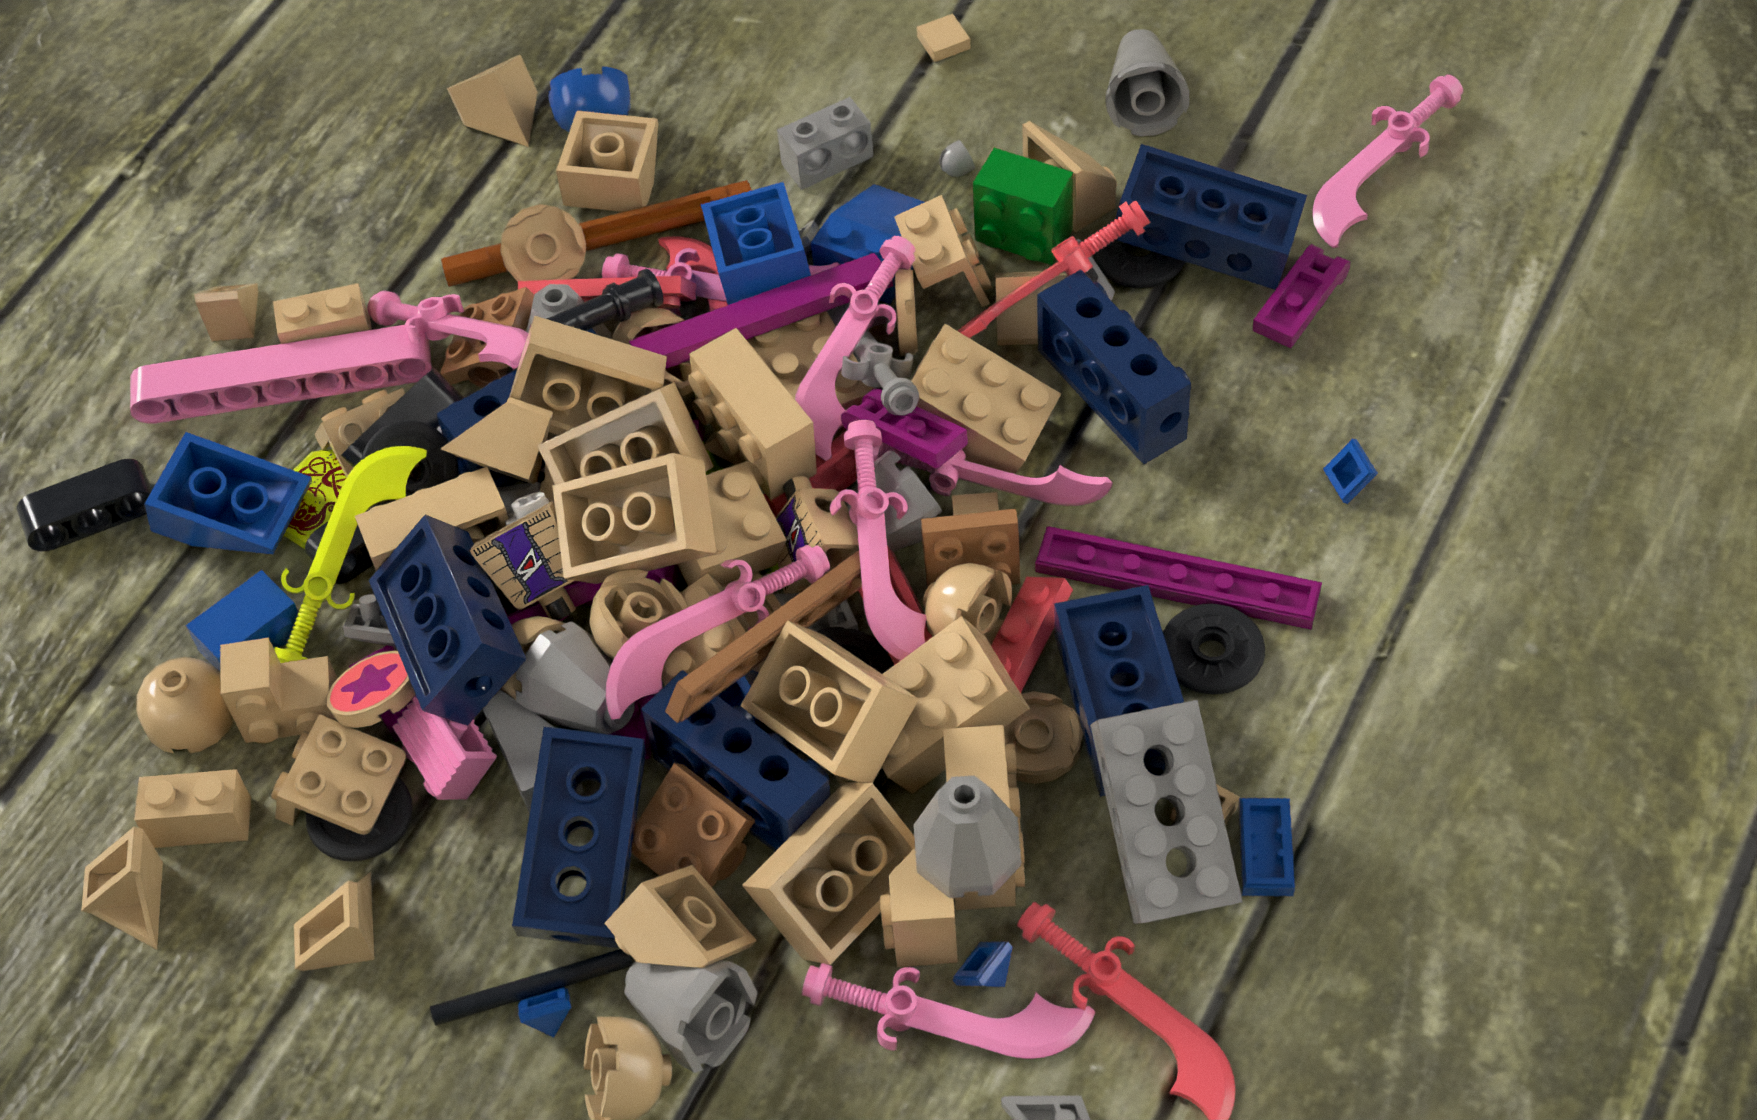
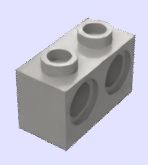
(825, 143)

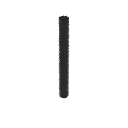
(530, 986)

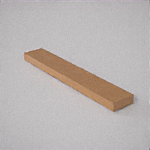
(755, 644)

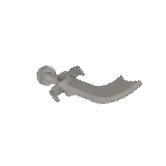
(881, 370)

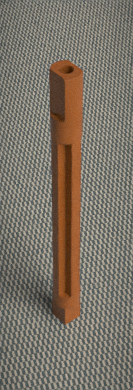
(599, 232)

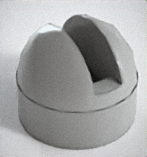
(956, 160)

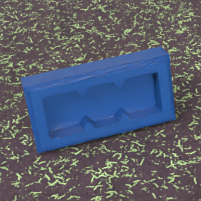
(1266, 847)

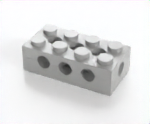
(1199, 819)

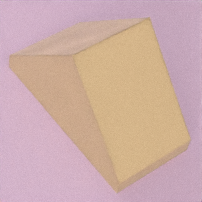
(228, 311)

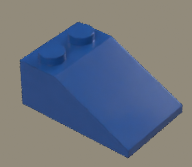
(861, 229)
(755, 242)
(224, 498)

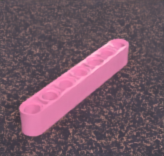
(277, 374)

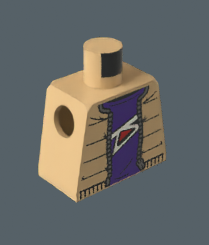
(809, 522)
(528, 562)

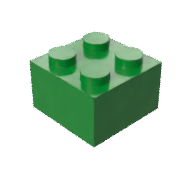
(1022, 205)

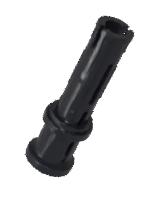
(615, 303)

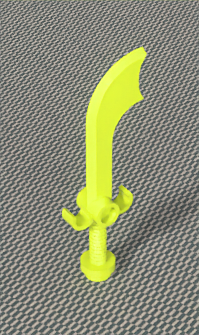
(371, 481)

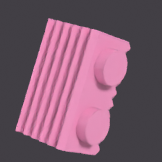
(445, 752)

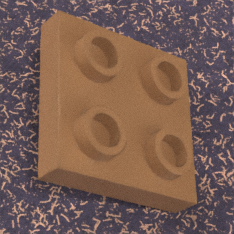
(462, 354)
(972, 538)
(691, 826)

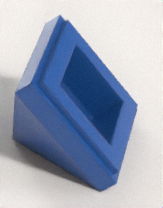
(1350, 471)
(985, 965)
(546, 1010)

